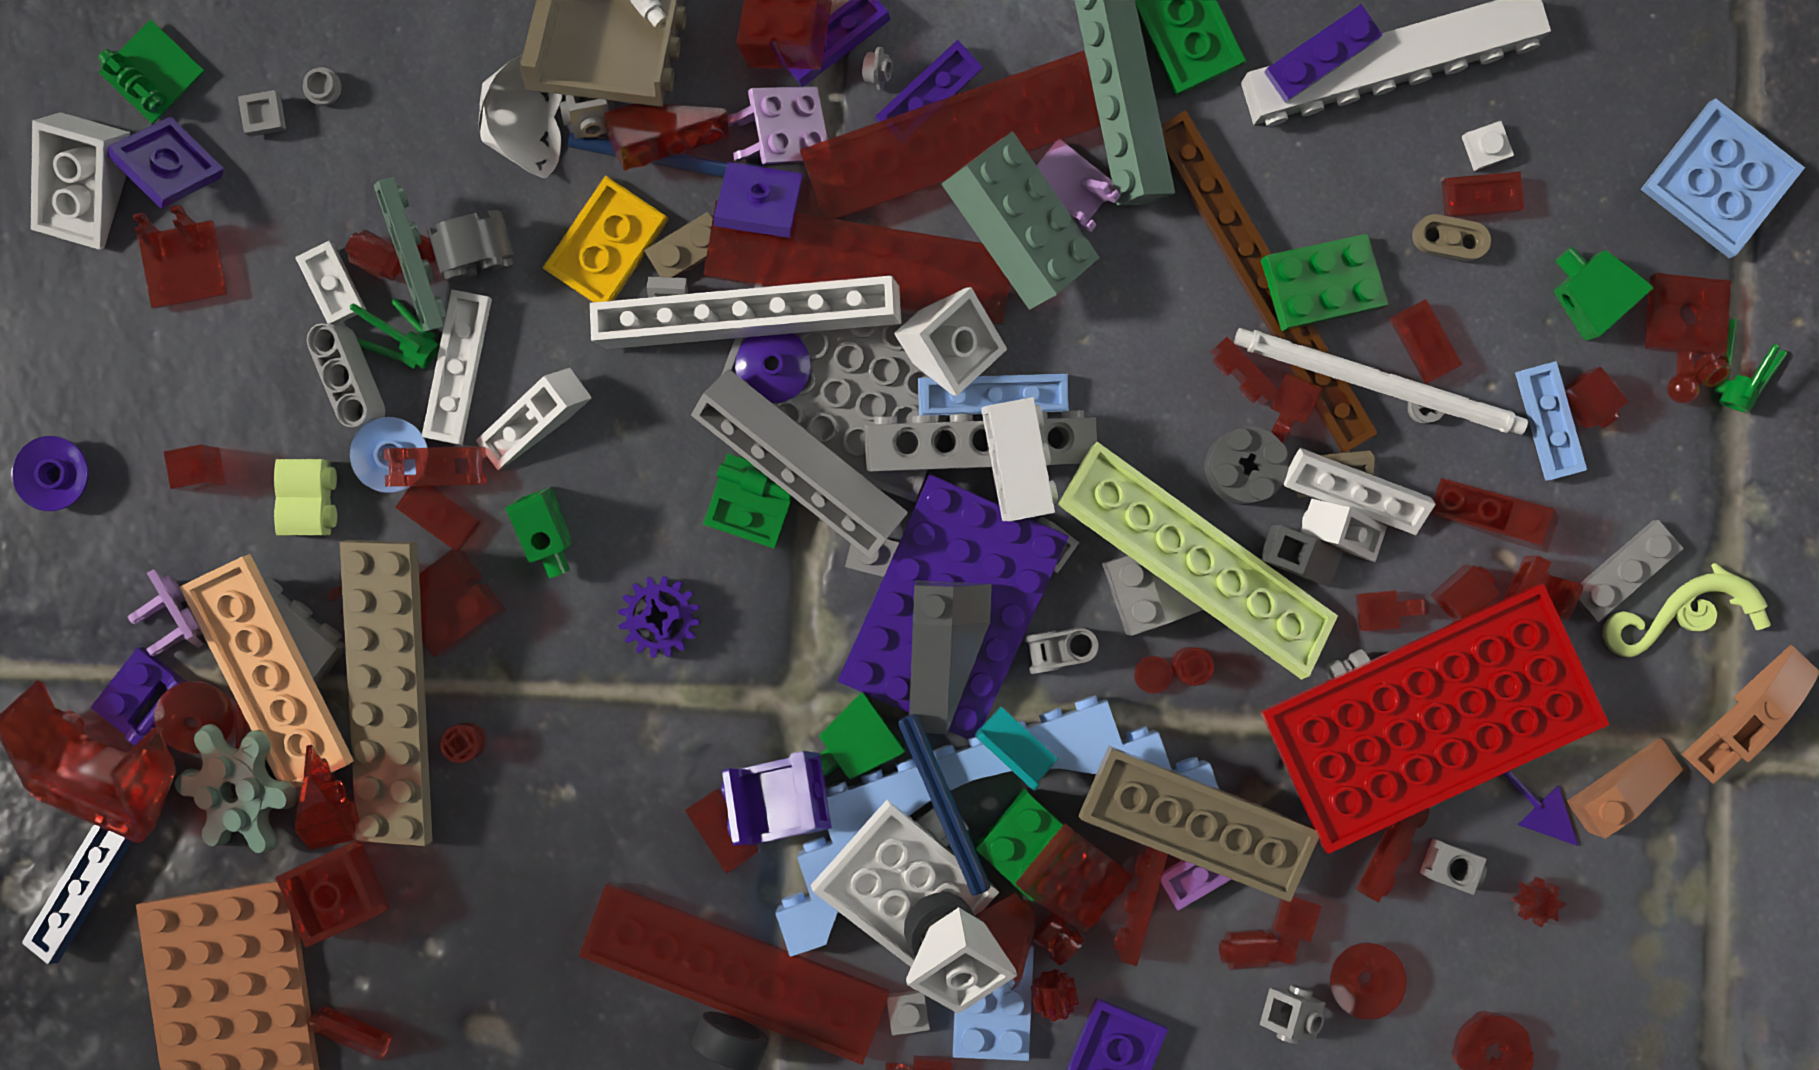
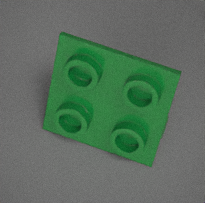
(150, 71)

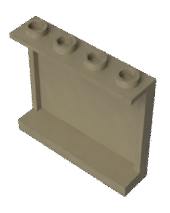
(602, 50)

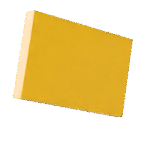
(605, 242)

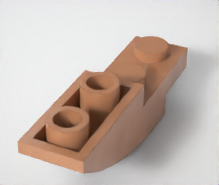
(1757, 717)

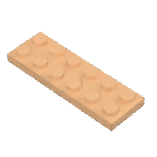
(264, 667)

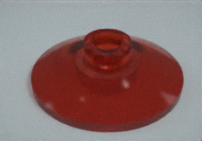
(193, 700)
(1380, 993)

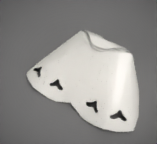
(517, 118)

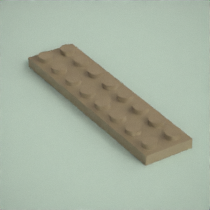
(386, 691)

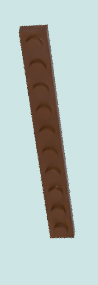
(1244, 250)

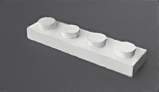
(456, 367)
(1358, 490)

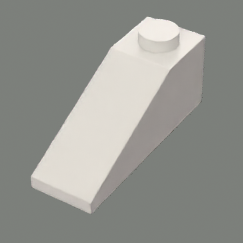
(534, 416)

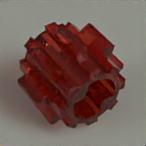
(1548, 897)
(1054, 995)

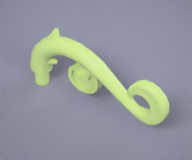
(1678, 606)

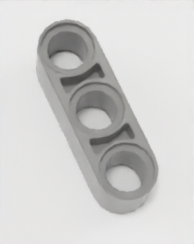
(331, 367)

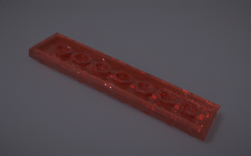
(943, 137)
(835, 250)
(734, 973)

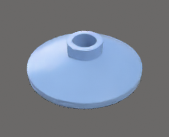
(369, 446)

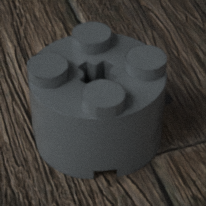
(470, 244)
(1265, 455)

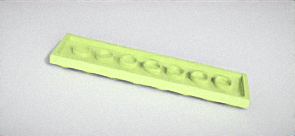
(1198, 560)

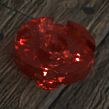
(1486, 1030)

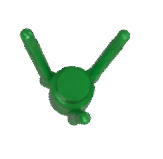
(417, 347)
(1743, 391)

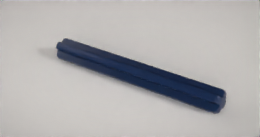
(944, 804)

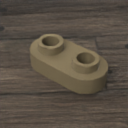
(1449, 237)

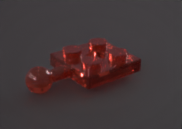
(1670, 333)

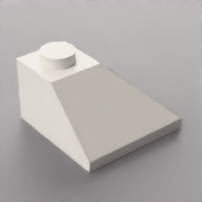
(952, 340)
(959, 962)

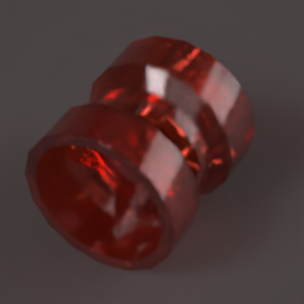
(1185, 664)
(471, 741)
(1058, 939)

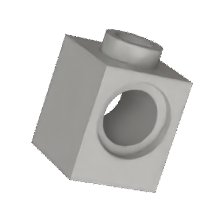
(1438, 863)

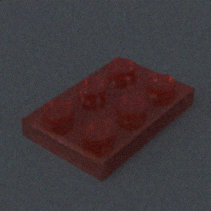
(1074, 879)

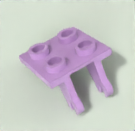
(785, 123)
(1076, 183)
(169, 596)

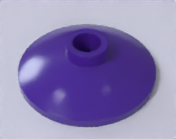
(791, 373)
(34, 473)

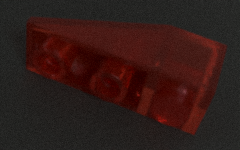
(655, 132)
(1496, 514)
(323, 808)

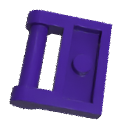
(131, 691)

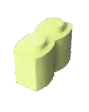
(304, 497)

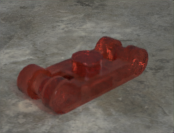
(435, 466)

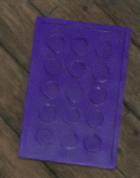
(954, 540)

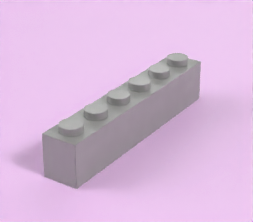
(798, 463)

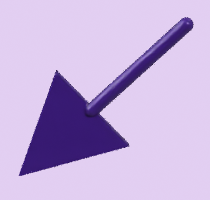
(1548, 815)

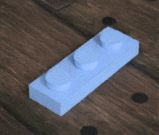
(1551, 421)

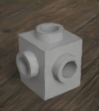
(585, 115)
(1293, 1014)

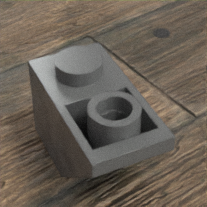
(1301, 555)

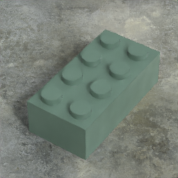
(1021, 221)

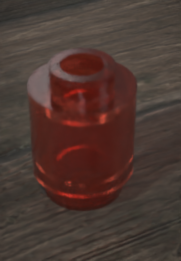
(373, 255)
(1248, 949)

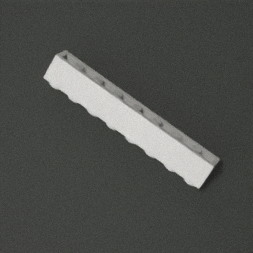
(1410, 56)
(746, 312)

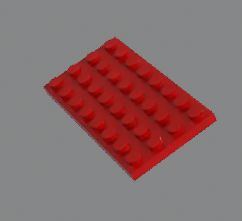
(1434, 718)

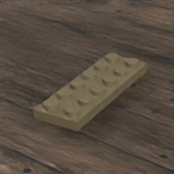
(1199, 823)

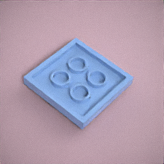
(1722, 178)

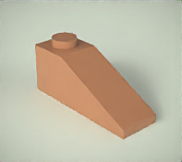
(1625, 790)

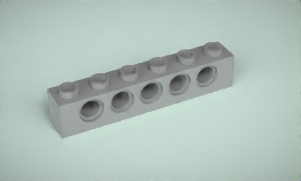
(883, 454)

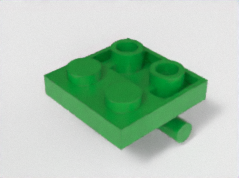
(747, 503)

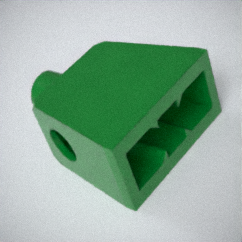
(1597, 290)
(538, 514)
(858, 739)

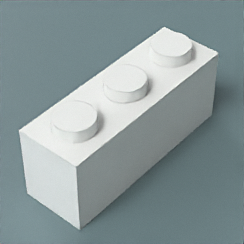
(1019, 459)

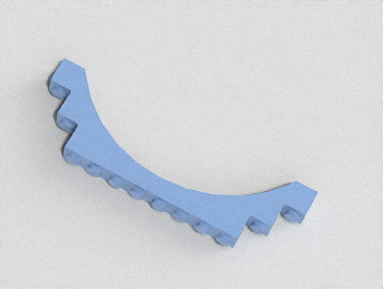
(1075, 737)

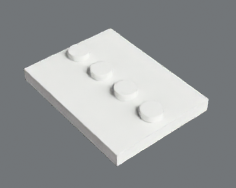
(887, 873)

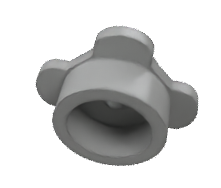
(877, 68)

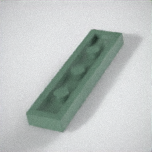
(405, 240)

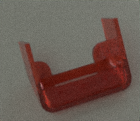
(84, 775)

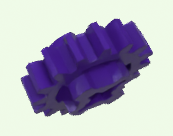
(654, 599)

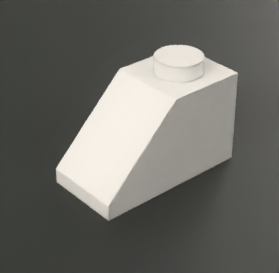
(1344, 529)

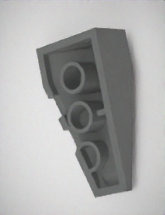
(946, 639)

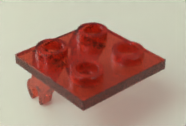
(181, 261)

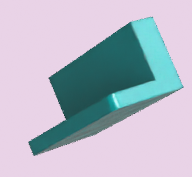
(1016, 747)

